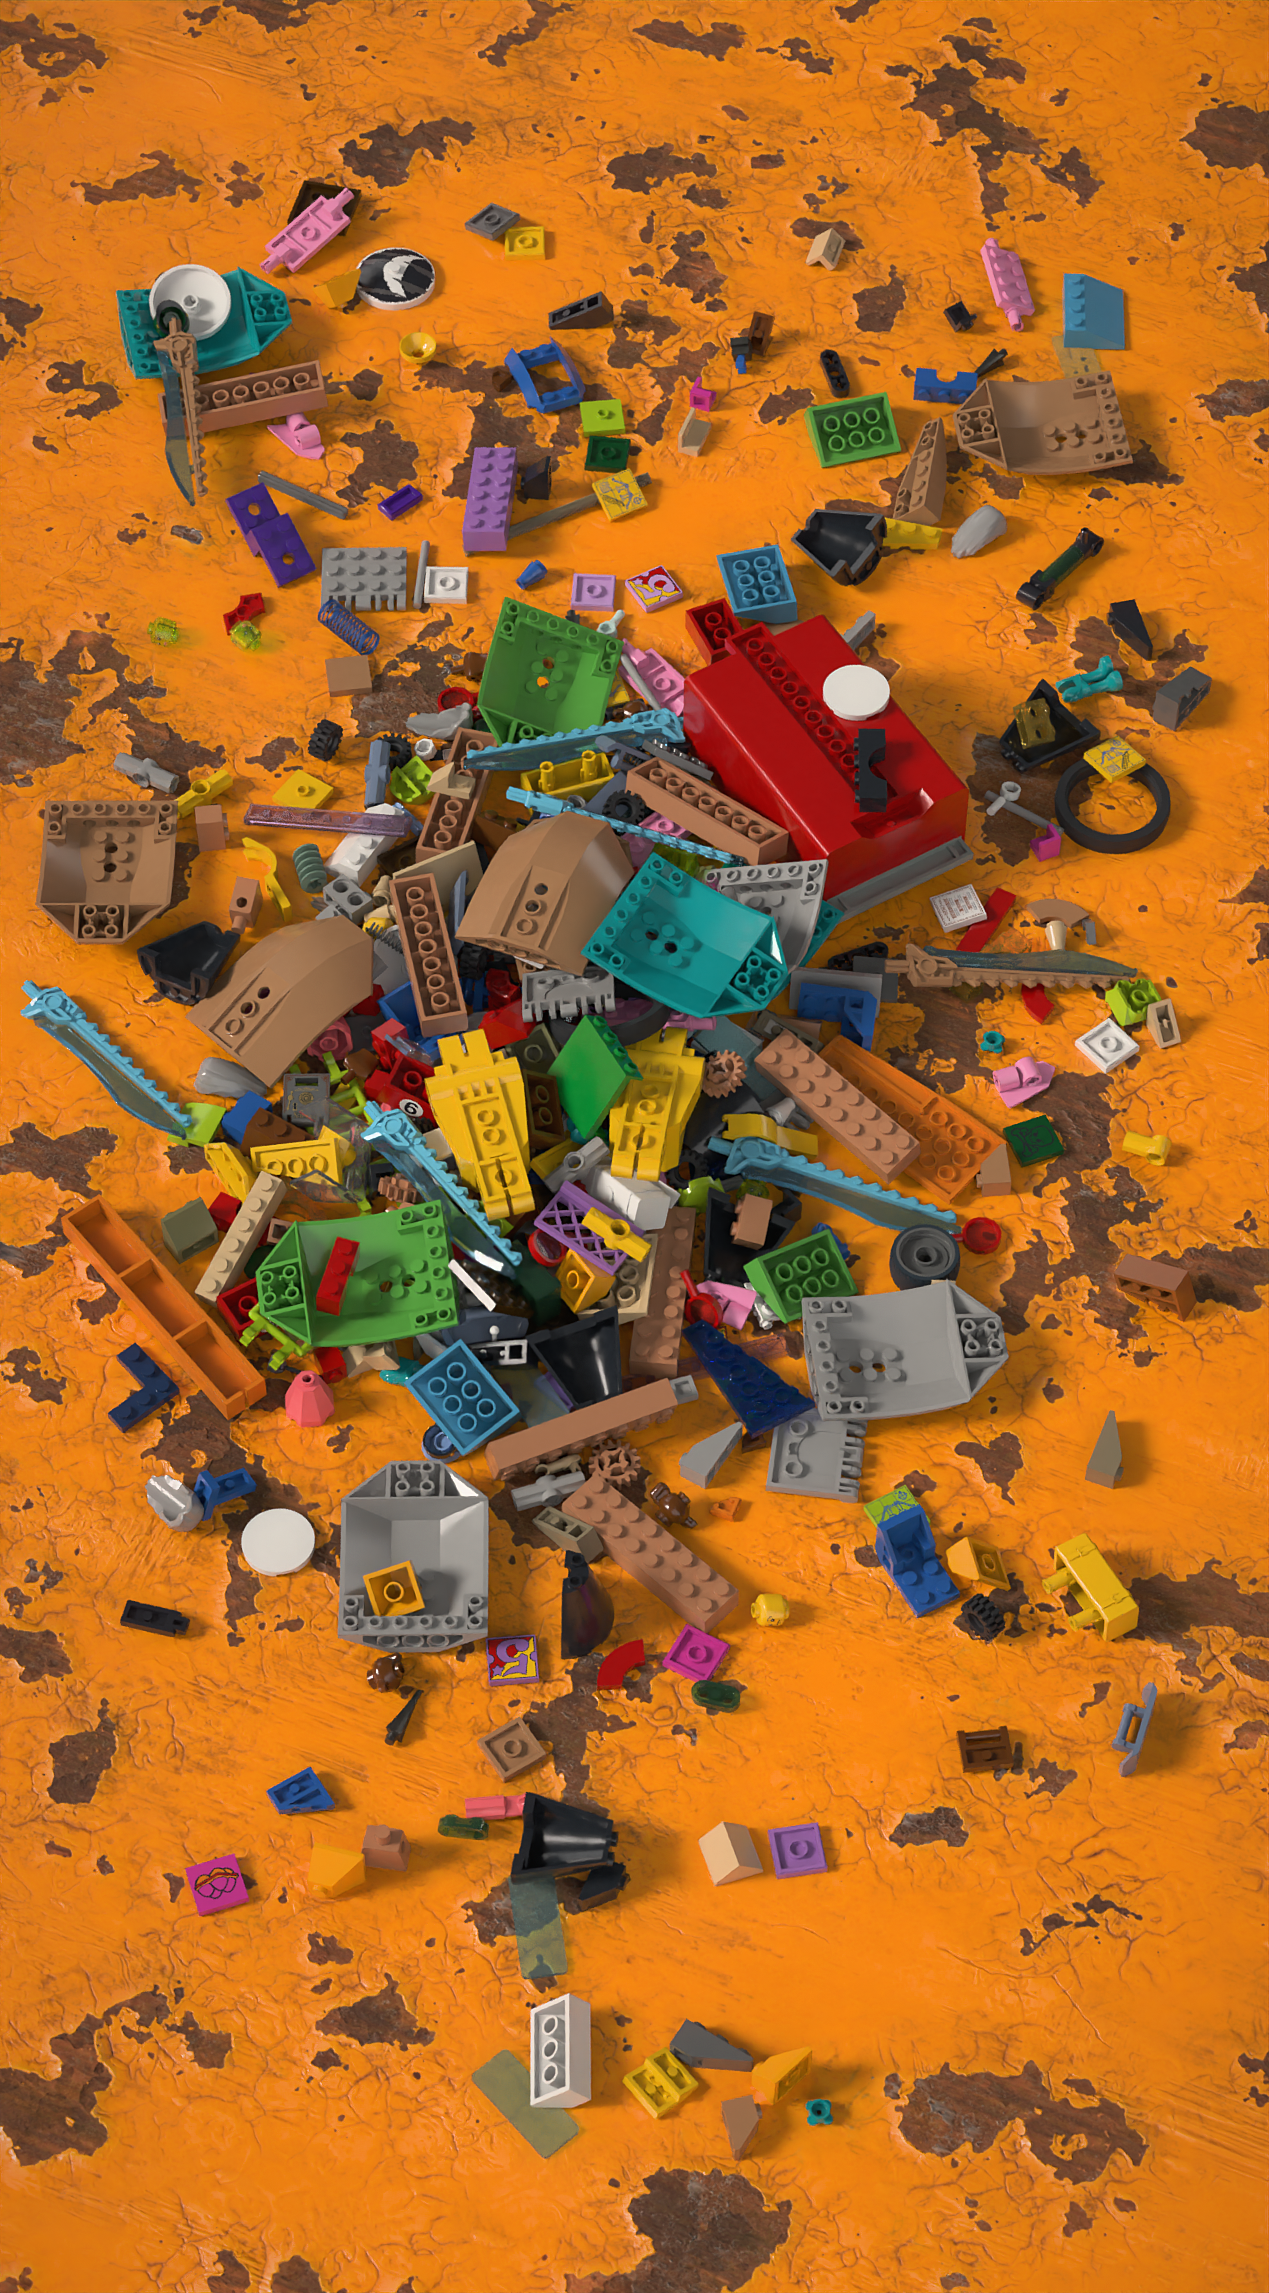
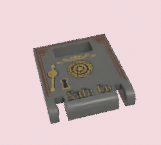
(298, 1096)

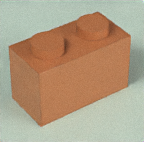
(210, 827)
(751, 1221)

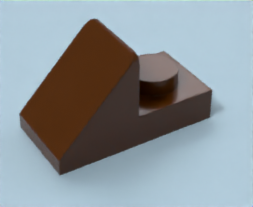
(760, 332)

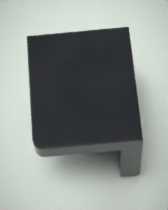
(374, 1173)
(789, 1207)

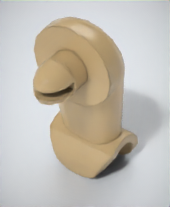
(569, 1462)

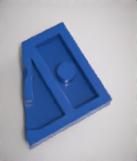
(300, 1794)

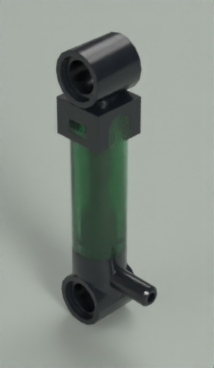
(1043, 583)

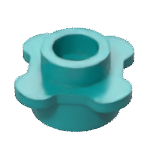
(992, 1037)
(819, 2105)

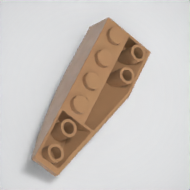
(924, 481)

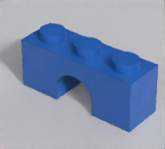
(930, 388)

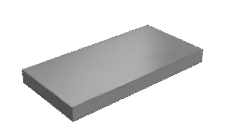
(834, 978)

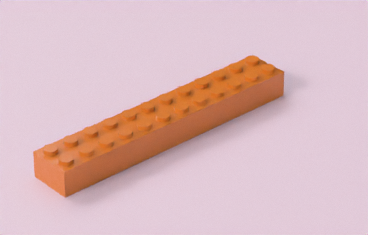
(164, 1306)

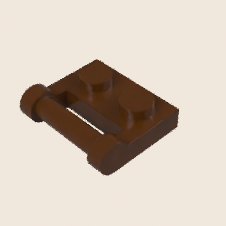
(986, 1755)

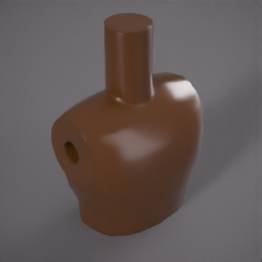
(472, 666)
(359, 1065)

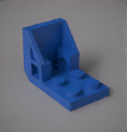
(841, 1006)
(401, 1007)
(909, 1558)

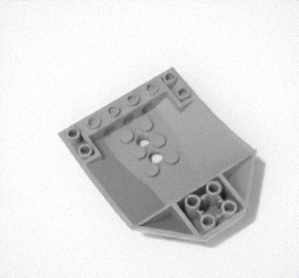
(788, 890)
(929, 1338)
(441, 1525)

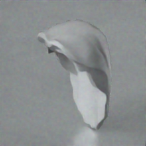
(978, 531)
(444, 724)
(227, 1079)
(174, 1503)

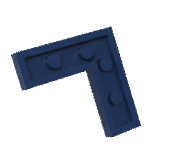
(155, 1392)

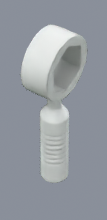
(1011, 796)

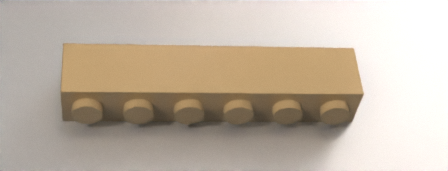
(241, 1238)

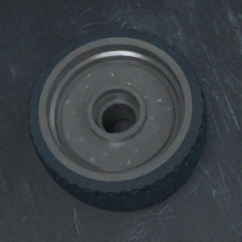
(923, 1255)

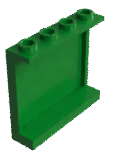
(592, 1074)

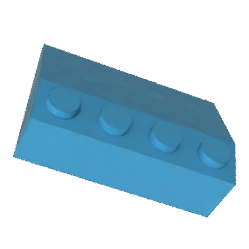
(1092, 313)
(758, 584)
(463, 1398)

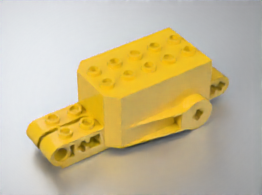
(653, 1113)
(484, 1120)

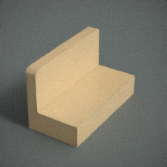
(826, 249)
(693, 434)

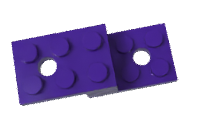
(270, 534)

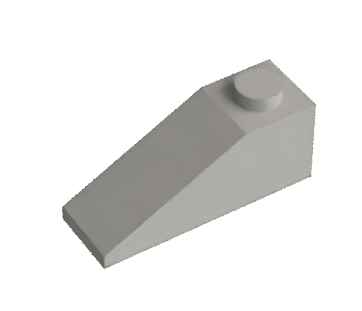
(708, 1455)

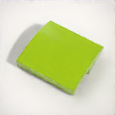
(204, 1124)

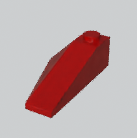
(506, 1025)

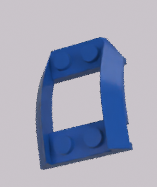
(538, 356)

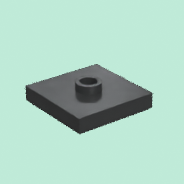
(492, 221)
(875, 965)
(361, 1030)

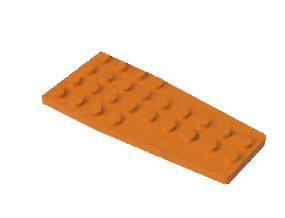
(949, 1138)

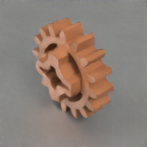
(723, 1074)
(399, 1189)
(614, 1463)

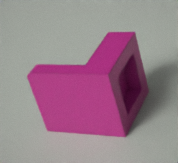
(701, 398)
(1047, 845)

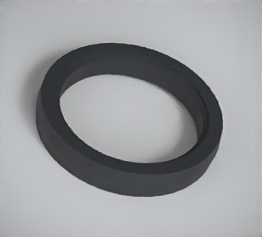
(1104, 842)
(627, 1032)

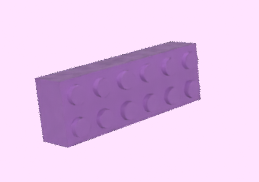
(490, 499)

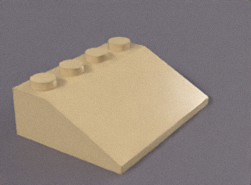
(447, 870)
(631, 1287)

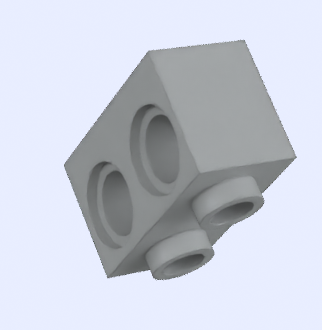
(348, 898)

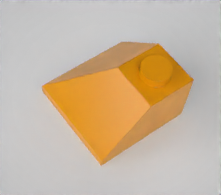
(339, 289)
(582, 1281)
(978, 1562)
(394, 1590)
(334, 1870)
(781, 2073)

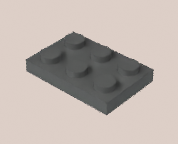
(678, 758)

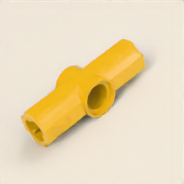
(203, 792)
(617, 1234)

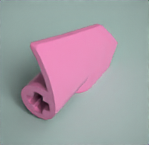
(299, 436)
(1022, 1080)
(734, 1300)

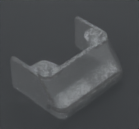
(317, 1184)

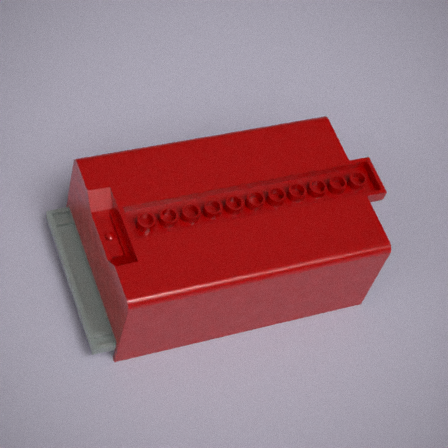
(792, 761)

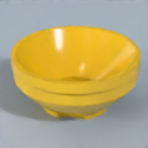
(417, 343)

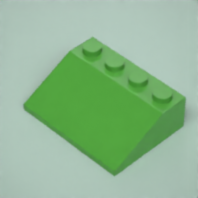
(852, 429)
(801, 1271)

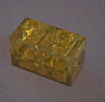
(1028, 724)

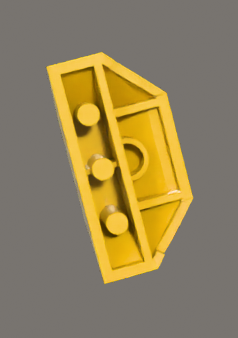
(231, 1168)

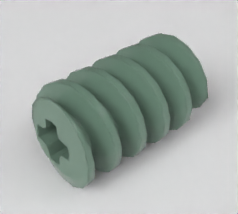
(310, 868)

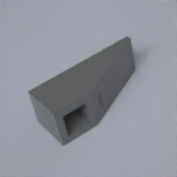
(704, 2050)

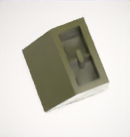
(189, 1230)

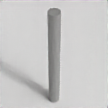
(421, 574)
(640, 682)
(1023, 813)

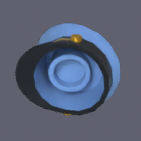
(438, 1446)

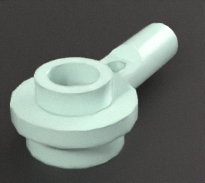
(609, 627)

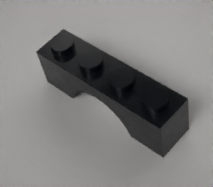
(872, 790)

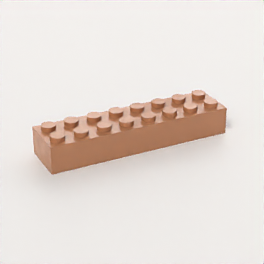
(256, 397)
(707, 812)
(451, 817)
(428, 955)
(837, 1106)
(659, 1334)
(581, 1429)
(653, 1555)

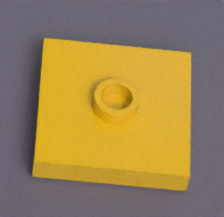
(303, 792)

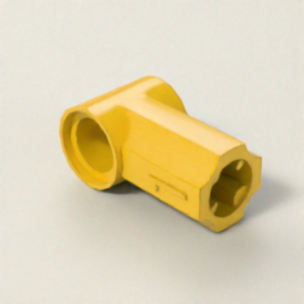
(1152, 1148)

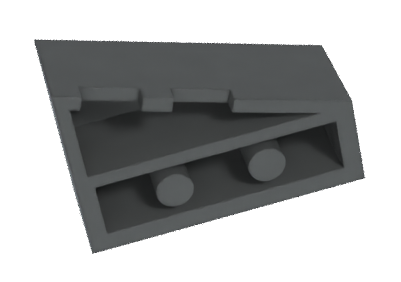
(1180, 697)

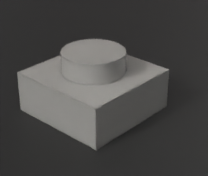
(684, 1389)

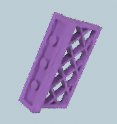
(579, 1204)

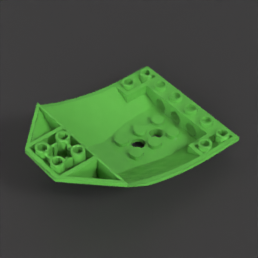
(577, 683)
(392, 1249)

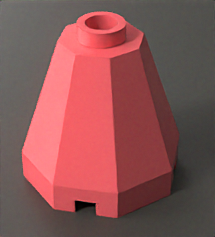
(334, 1039)
(309, 1400)

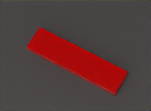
(982, 931)

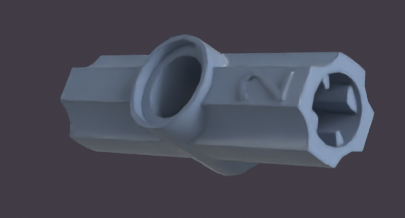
(377, 773)

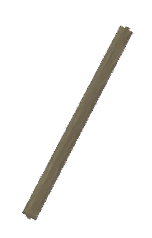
(560, 511)

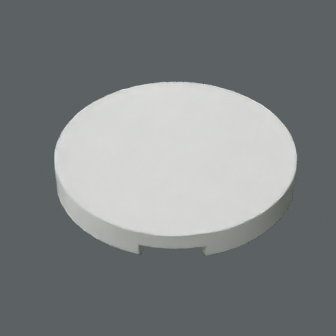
(856, 692)
(278, 1542)

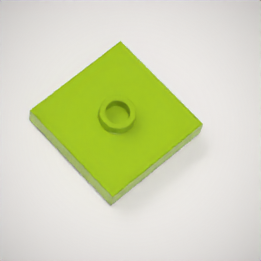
(602, 417)

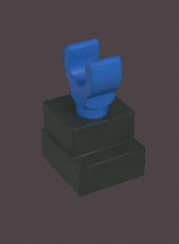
(741, 352)

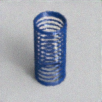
(362, 638)

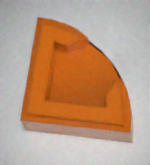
(726, 1509)

